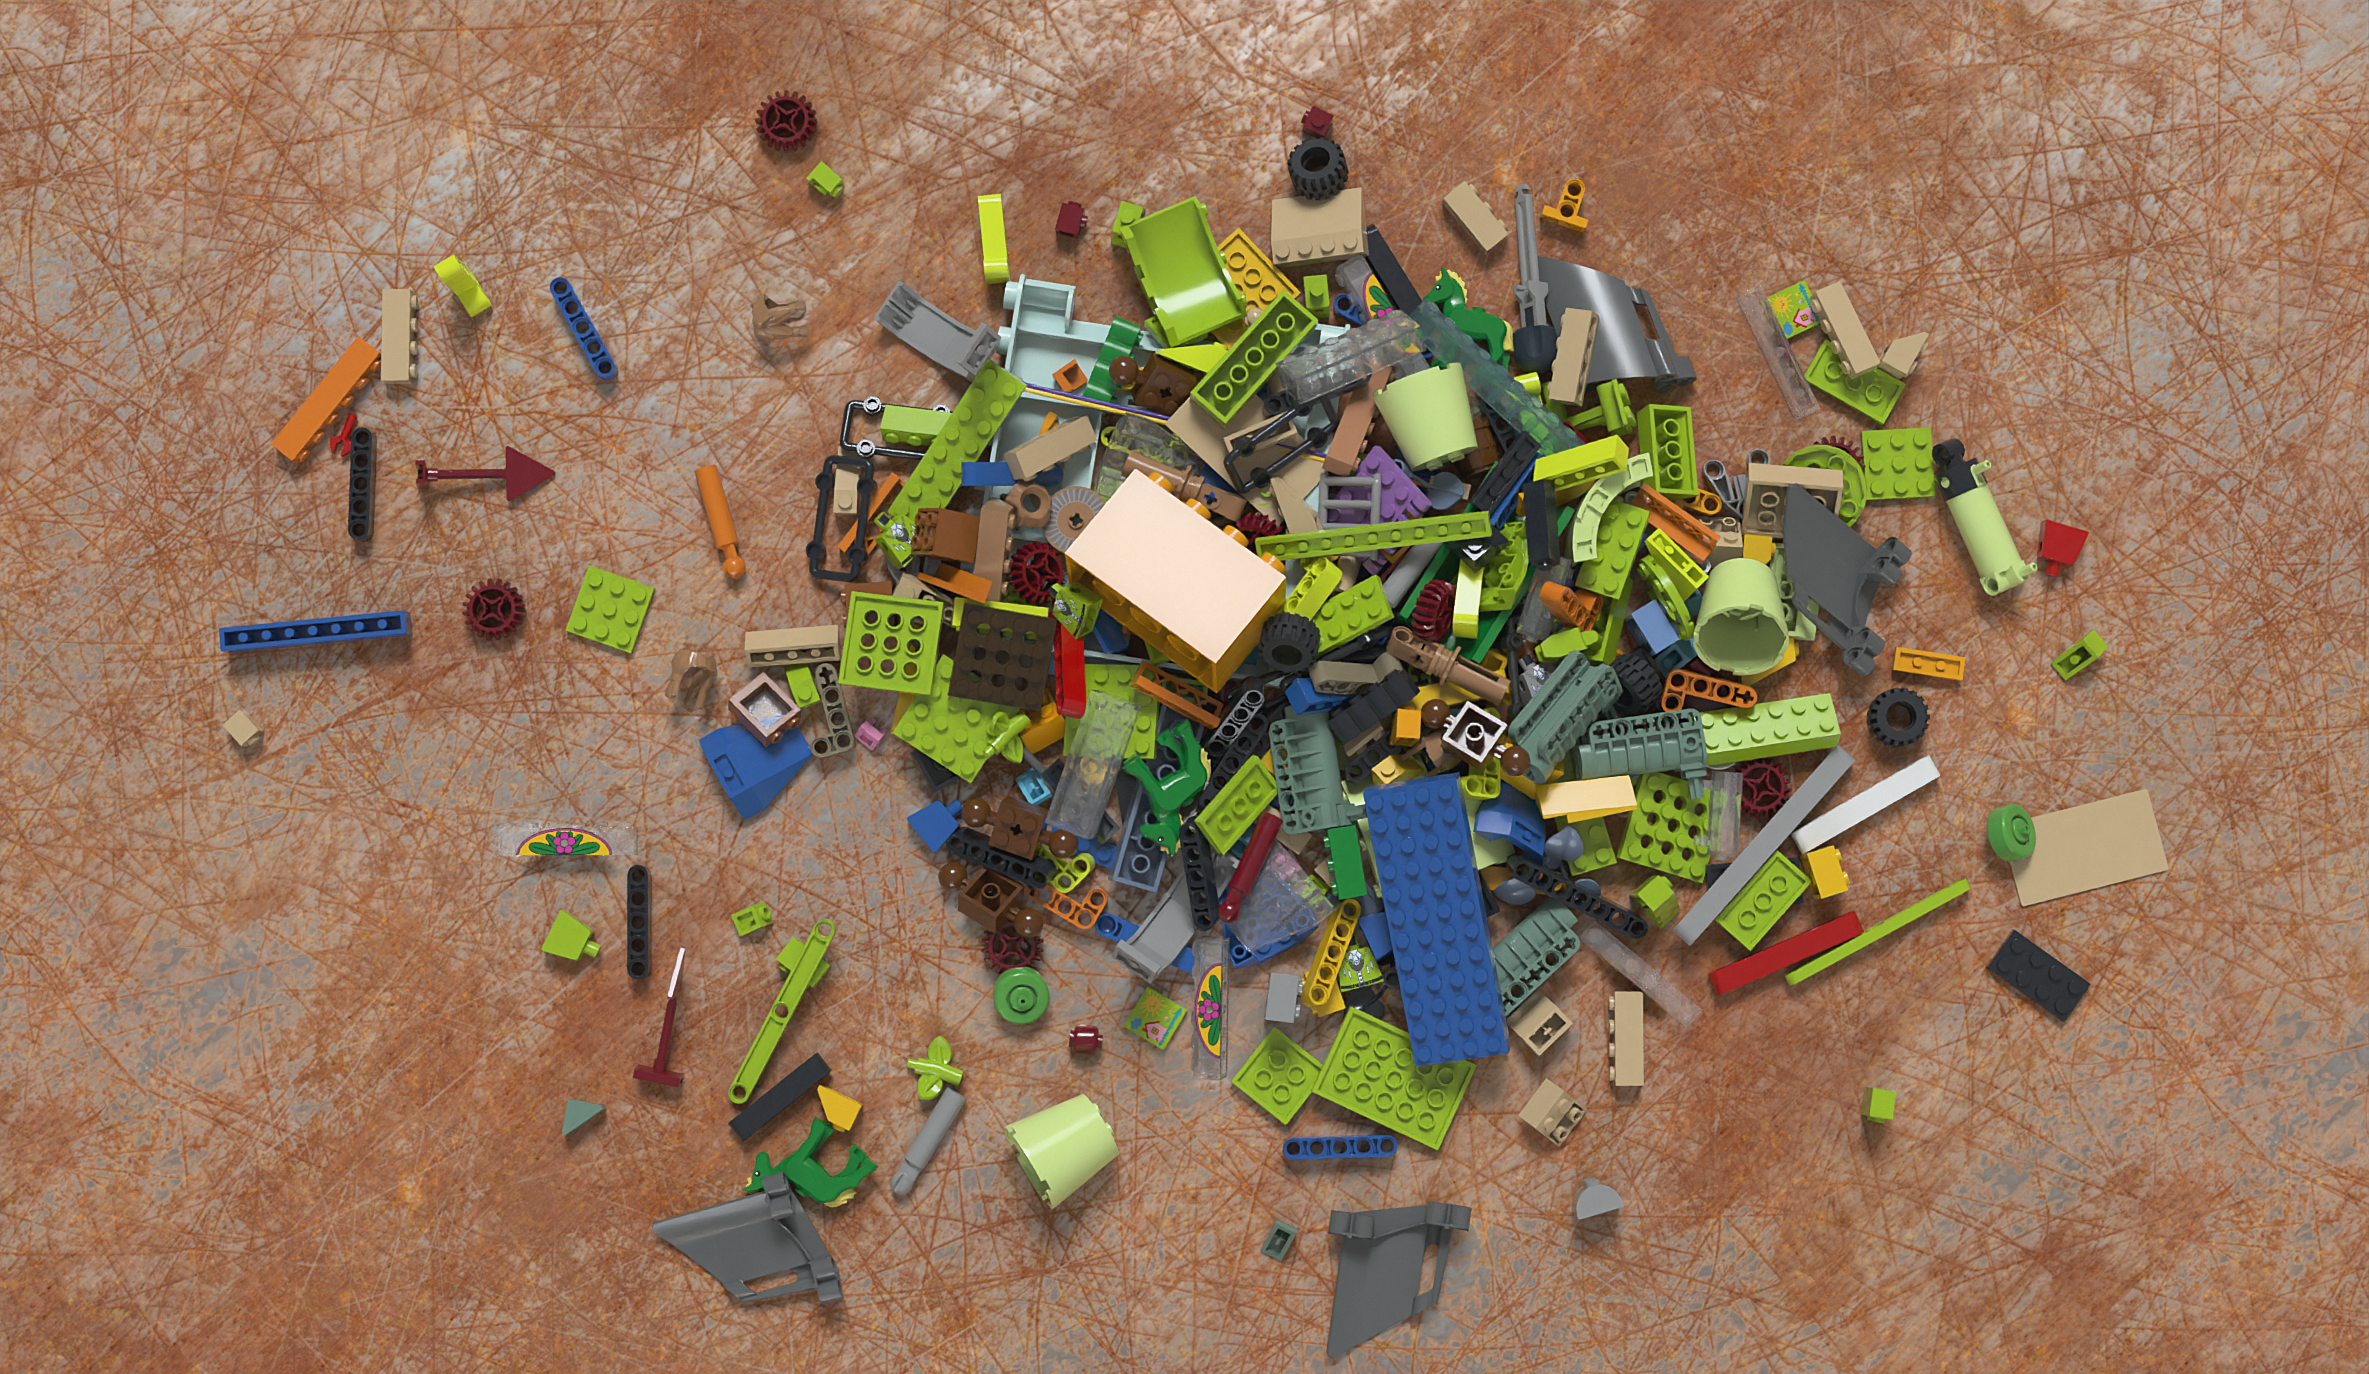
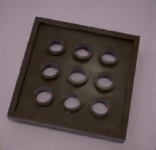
(968, 640)

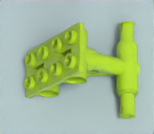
(1612, 413)

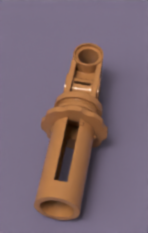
(1188, 485)
(1447, 665)

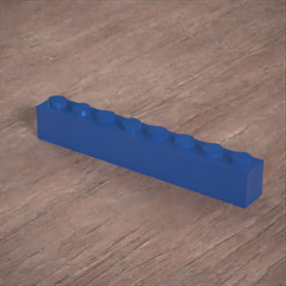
(315, 631)

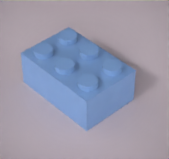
(1652, 627)

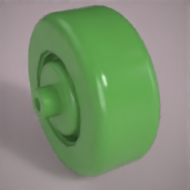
(2011, 832)
(1021, 995)

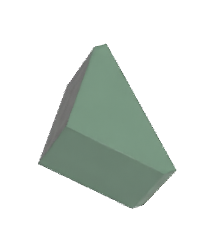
(578, 1113)
(1279, 1239)

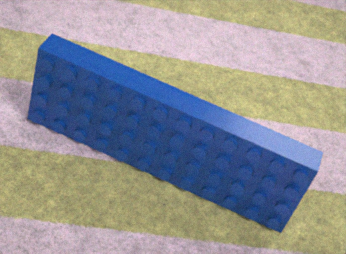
(1437, 919)

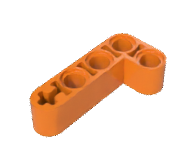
(1572, 609)
(1709, 692)
(1077, 908)

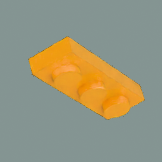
(1928, 663)

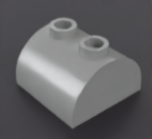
(1594, 1199)

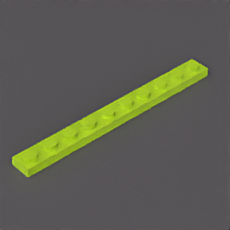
(1376, 536)

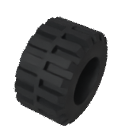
(1314, 154)
(1289, 642)
(1639, 685)
(1917, 712)

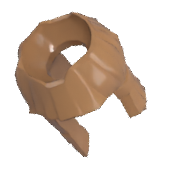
(770, 319)
(1040, 499)
(703, 677)
(1432, 742)

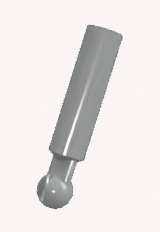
(1408, 572)
(927, 1140)

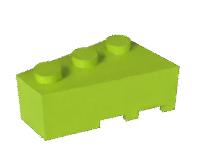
(1657, 900)

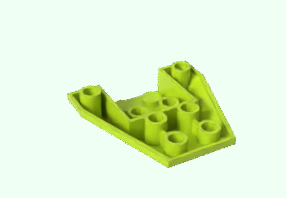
(1505, 572)

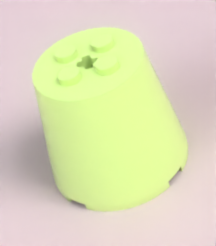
(1429, 416)
(1741, 619)
(1062, 1147)

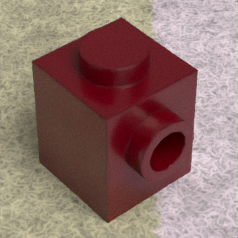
(1316, 122)
(1071, 219)

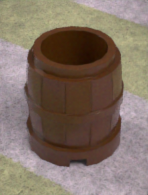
(1482, 457)

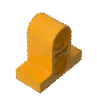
(1567, 201)
(1697, 505)

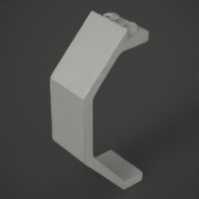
(937, 333)
(1169, 924)

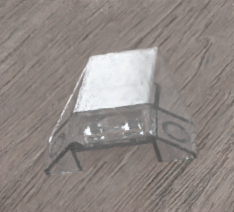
(1147, 438)
(1279, 903)

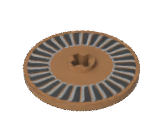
(1066, 505)

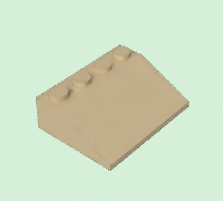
(1318, 229)
(1767, 492)

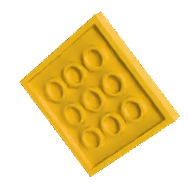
(1254, 277)

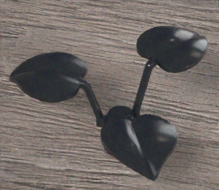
(1364, 997)

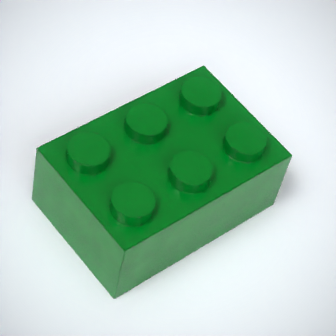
(1345, 862)

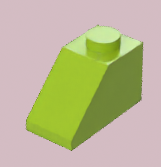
(2079, 654)
(803, 685)

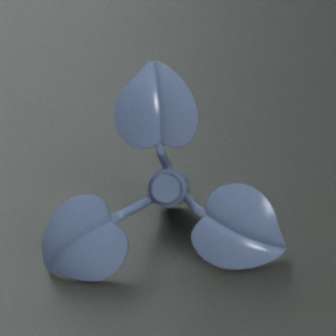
(1444, 491)
(1563, 845)

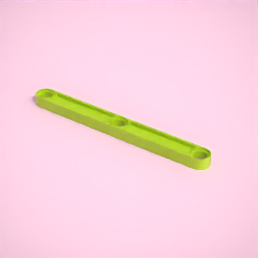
(1877, 931)
(790, 997)

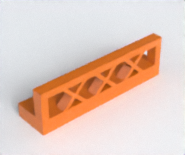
(875, 505)
(1687, 538)
(959, 582)
(1175, 700)

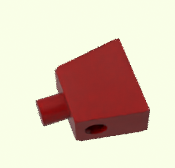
(2059, 545)

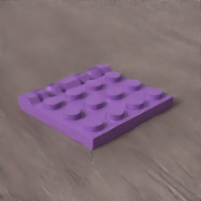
(1397, 498)

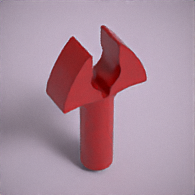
(344, 436)

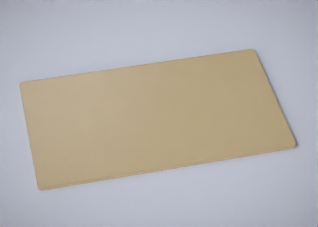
(1206, 439)
(2090, 848)

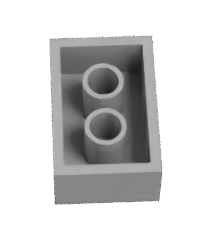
(1282, 997)

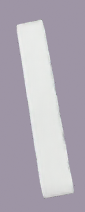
(1865, 804)

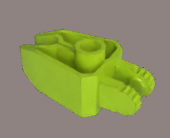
(1559, 645)

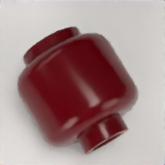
(1085, 1039)

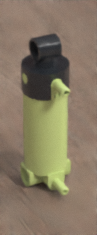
(1979, 518)

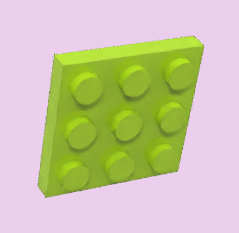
(1898, 463)
(610, 609)
(1278, 1075)

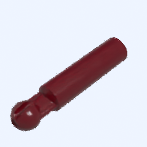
(1250, 866)

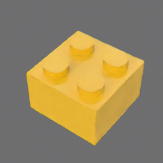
(1825, 871)

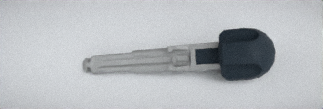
(1535, 341)

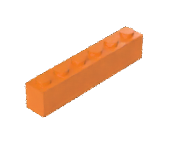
(328, 400)

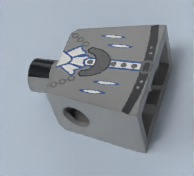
(1533, 677)

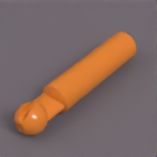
(720, 519)

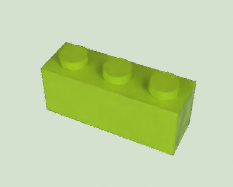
(912, 425)

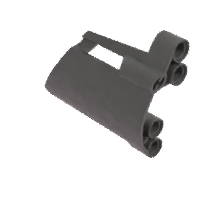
(1620, 342)
(1837, 573)
(757, 1239)
(1383, 1267)

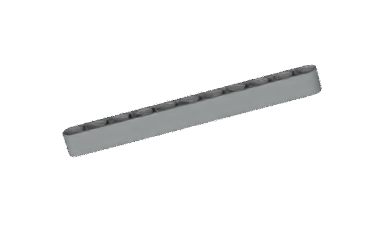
(1763, 845)

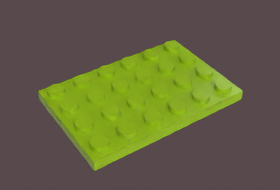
(1377, 1077)

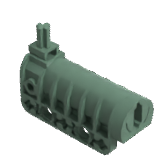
(1563, 712)
(1645, 752)
(1312, 775)
(1529, 945)

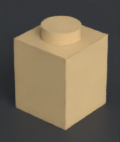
(243, 728)

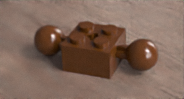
(1159, 386)
(1475, 751)
(1009, 837)
(991, 899)

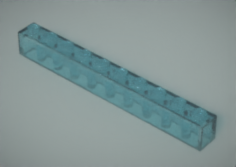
(1492, 381)

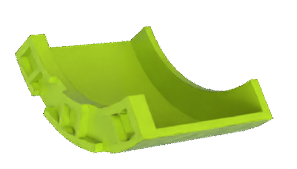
(1183, 271)

